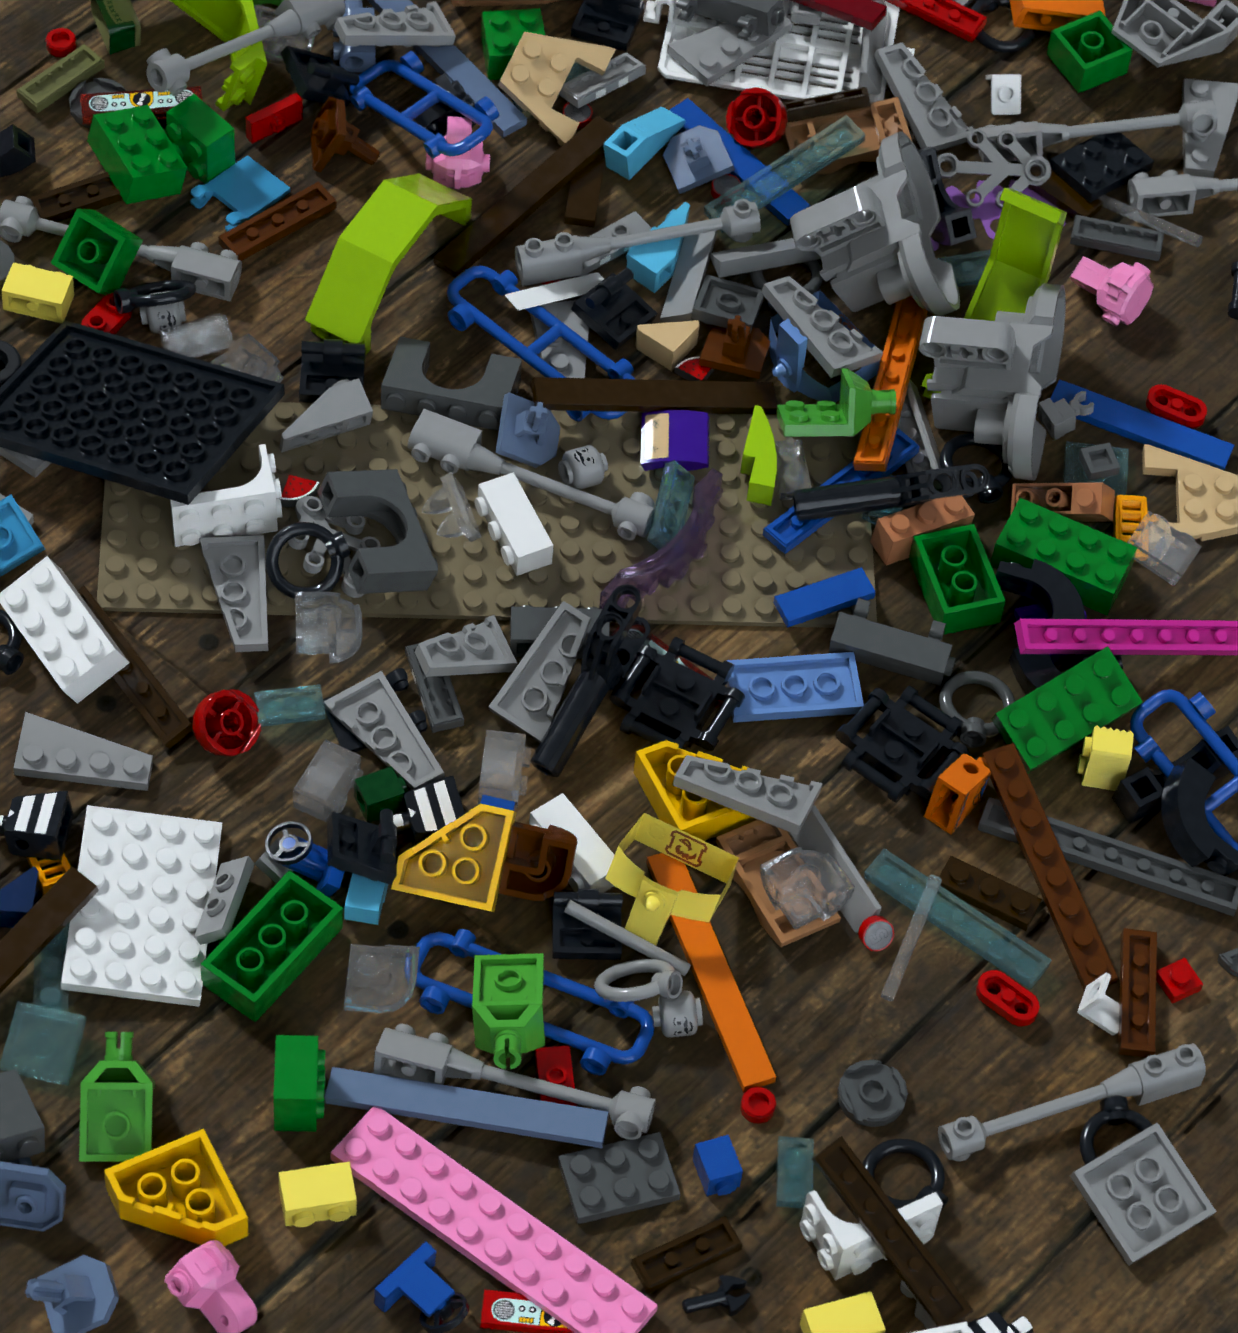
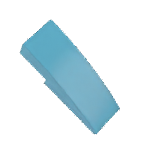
(364, 900)

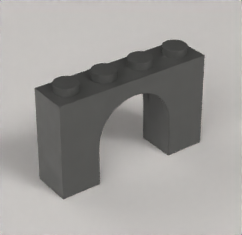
(480, 405)
(385, 499)
(20, 1125)

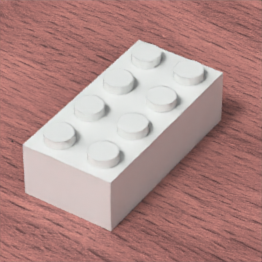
(62, 630)

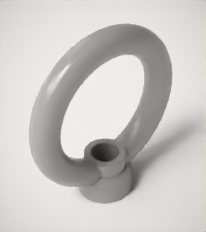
(664, 982)

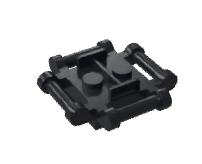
(677, 699)
(900, 745)

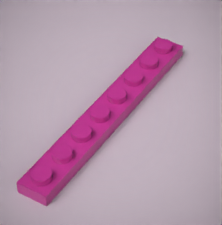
(1127, 636)

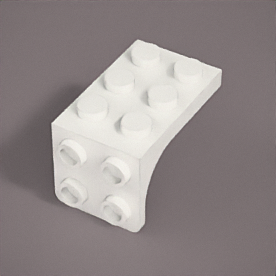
(231, 511)
(847, 1246)

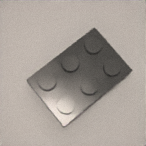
(618, 1178)

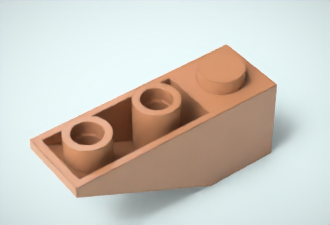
(1073, 500)

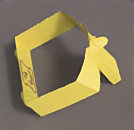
(655, 902)

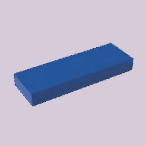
(824, 597)

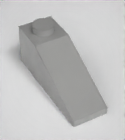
(333, 413)

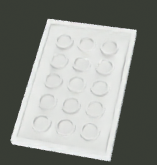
(150, 898)

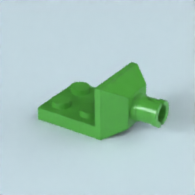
(834, 419)
(508, 1005)
(116, 1105)

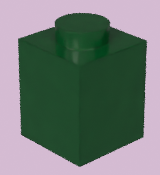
(379, 792)

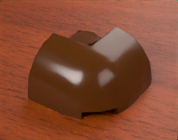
(537, 861)

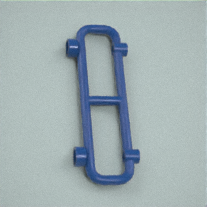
(410, 69)
(465, 314)
(1197, 711)
(596, 1054)

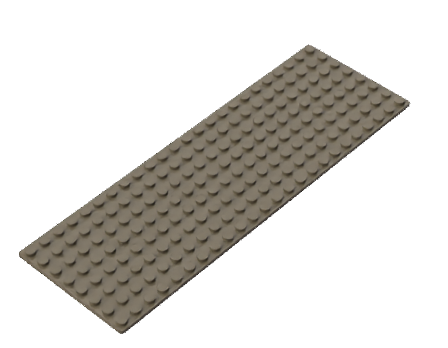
(726, 586)

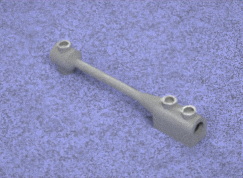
(293, 18)
(1033, 136)
(1172, 192)
(563, 256)
(209, 272)
(461, 447)
(434, 1059)
(1145, 1080)

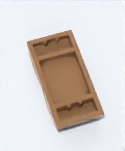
(877, 122)
(755, 845)

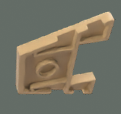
(539, 72)
(1203, 493)

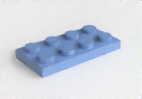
(796, 686)

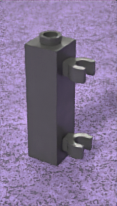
(750, 15)
(893, 648)

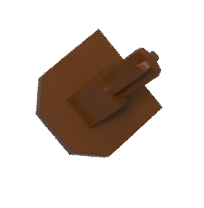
(335, 135)
(736, 349)

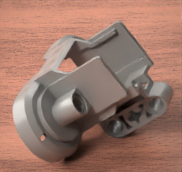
(881, 235)
(996, 374)

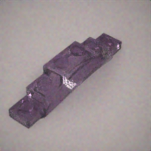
(674, 558)

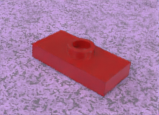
(274, 118)
(555, 1066)

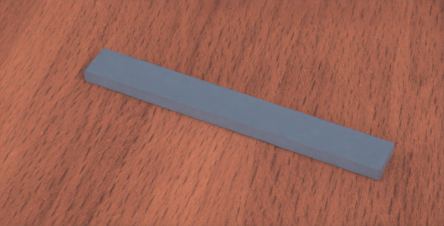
(457, 66)
(467, 1107)

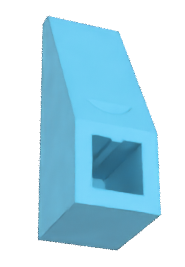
(640, 140)
(656, 261)

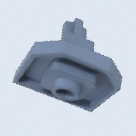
(696, 158)
(527, 431)
(30, 1196)
(76, 1295)

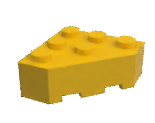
(693, 814)
(460, 860)
(179, 1192)

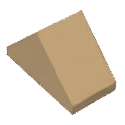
(667, 341)

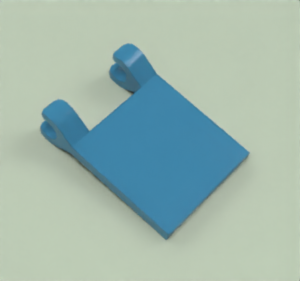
(243, 188)

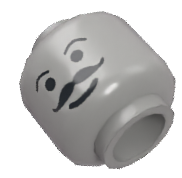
(163, 316)
(582, 467)
(678, 1015)

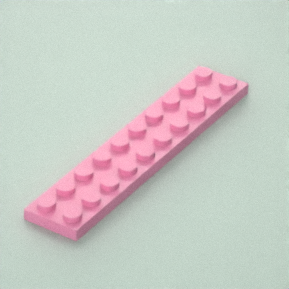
(490, 1228)

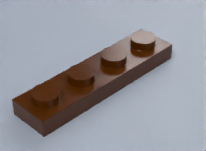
(278, 221)
(1137, 993)

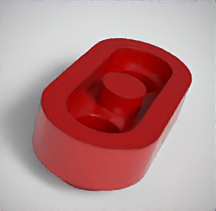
(106, 315)
(1176, 406)
(1009, 998)

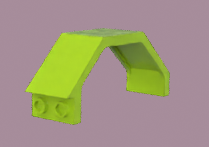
(228, 21)
(372, 250)
(1018, 258)

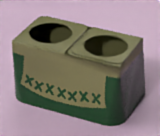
(117, 24)

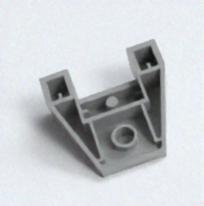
(1171, 33)

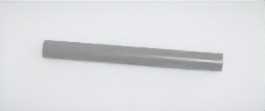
(625, 936)

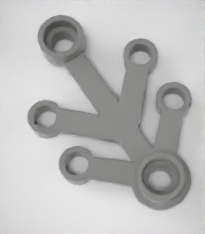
(998, 167)
(311, 510)

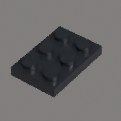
(1100, 164)

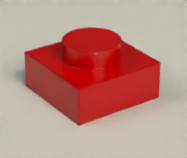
(1178, 980)

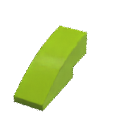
(760, 459)

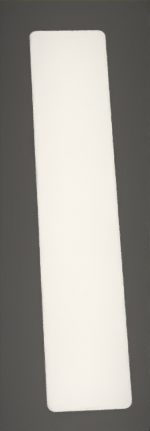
(554, 291)

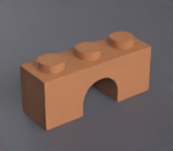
(895, 532)

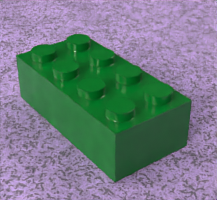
(1086, 556)
(1067, 709)
(272, 946)

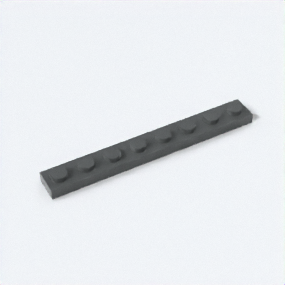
(1127, 862)

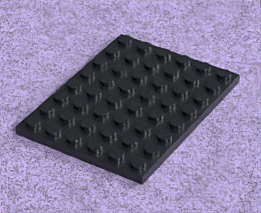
(130, 411)

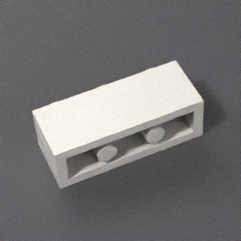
(514, 524)
(592, 854)

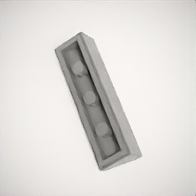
(869, 72)
(759, 257)
(688, 277)
(915, 425)
(818, 836)

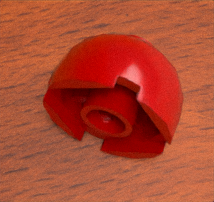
(756, 118)
(226, 723)

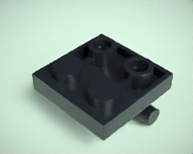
(608, 22)
(317, 75)
(614, 309)
(328, 363)
(363, 846)
(575, 938)

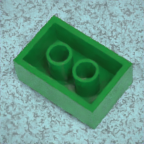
(137, 154)
(957, 578)

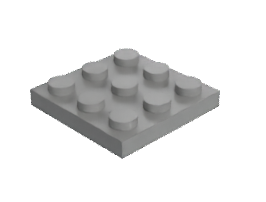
(1142, 1193)

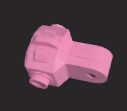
(463, 169)
(1119, 290)
(209, 1282)

